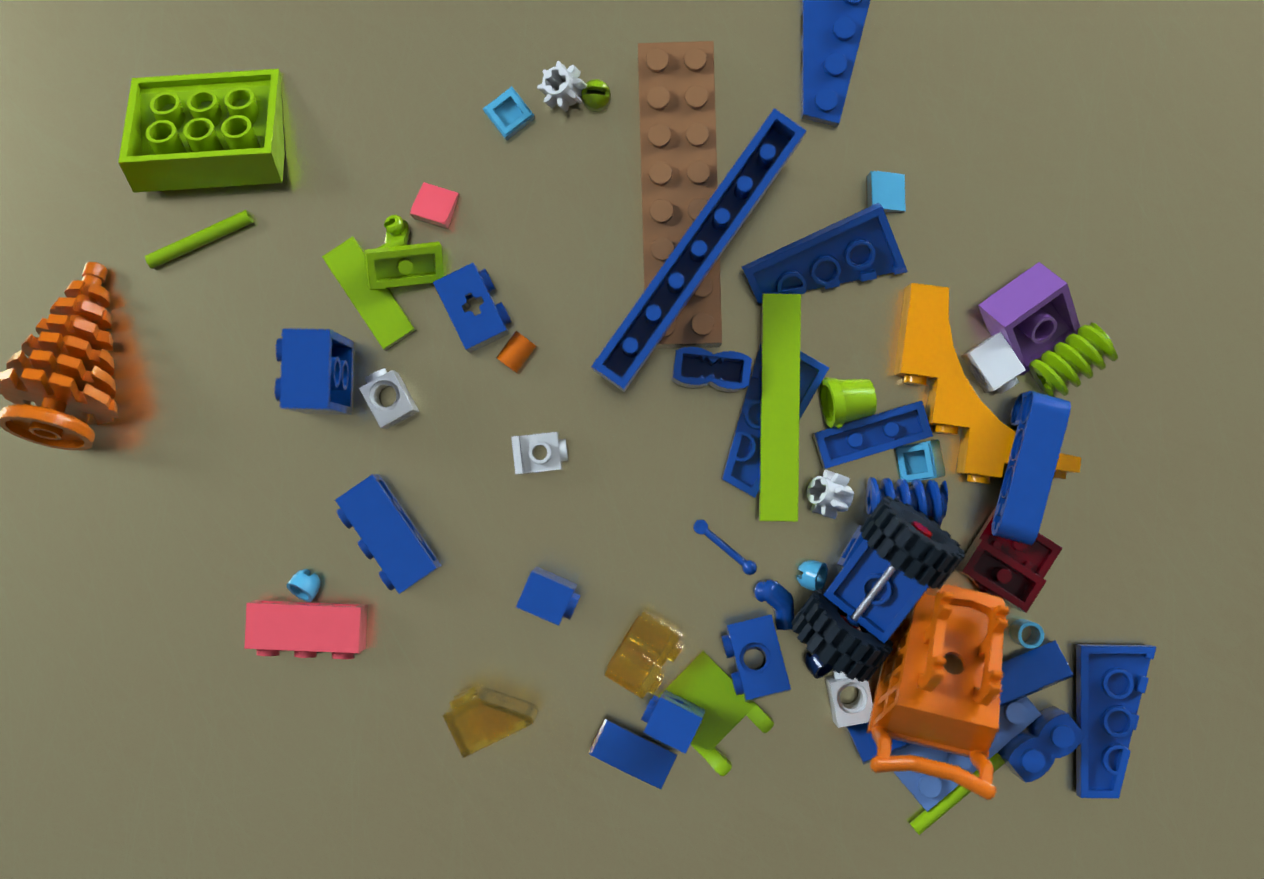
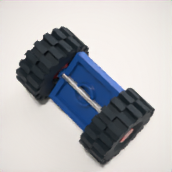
(876, 589)

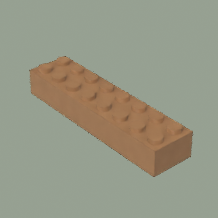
(679, 172)

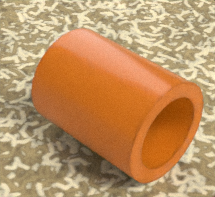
(516, 352)

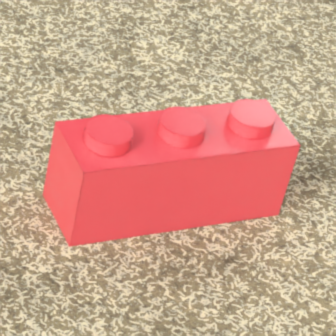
(306, 628)

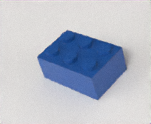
(315, 371)

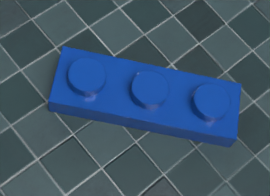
(872, 434)

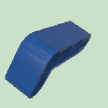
(1031, 465)

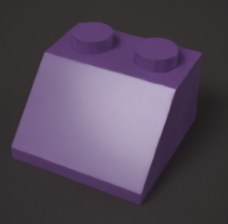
(1031, 313)

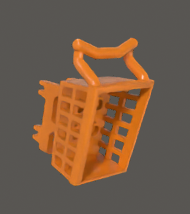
(939, 709)

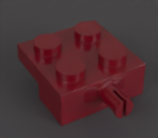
(1008, 567)

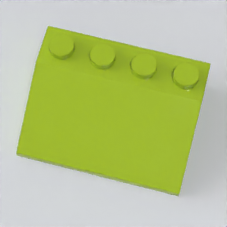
(203, 131)

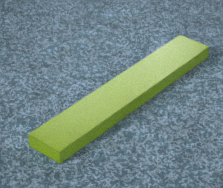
(780, 407)

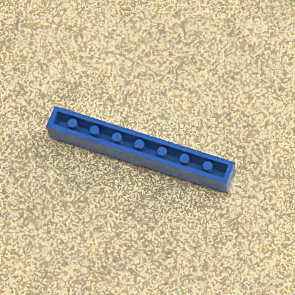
(699, 250)

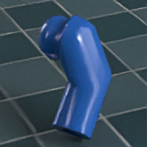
(779, 599)

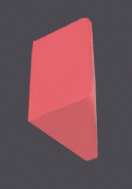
(434, 205)

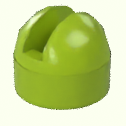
(595, 101)

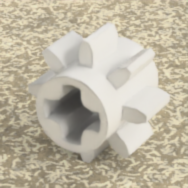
(562, 86)
(830, 494)

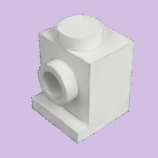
(523, 453)

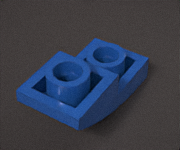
(632, 754)

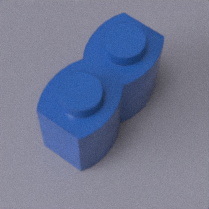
(723, 371)
(1043, 741)

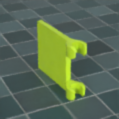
(714, 691)

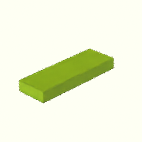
(376, 306)

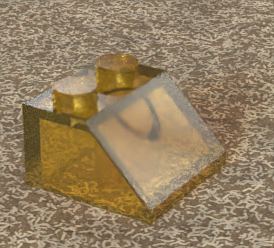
(486, 717)

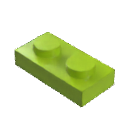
(404, 265)

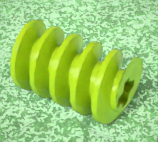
(1073, 358)

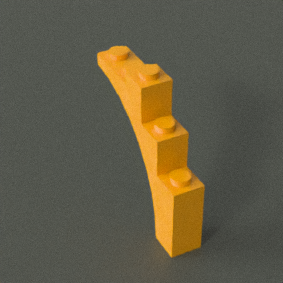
(928, 353)

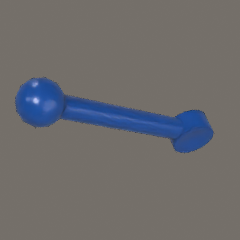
(701, 527)

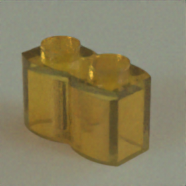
(643, 654)

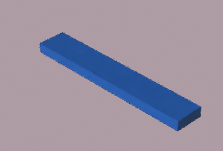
(1021, 678)

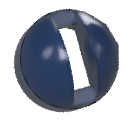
(815, 666)

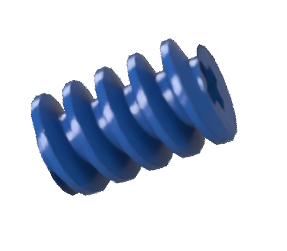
(929, 499)

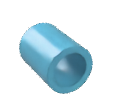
(1036, 637)

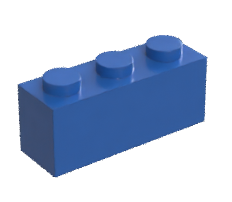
(386, 534)

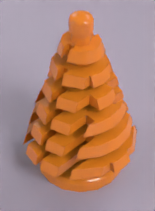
(65, 370)

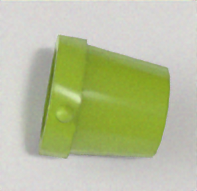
(846, 400)

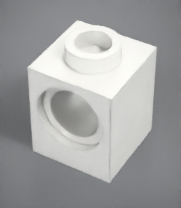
(994, 364)
(402, 407)
(853, 713)

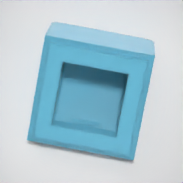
(886, 190)
(920, 461)

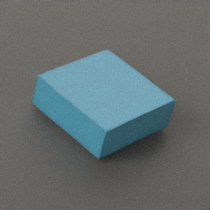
(509, 113)

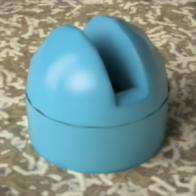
(813, 575)
(304, 585)

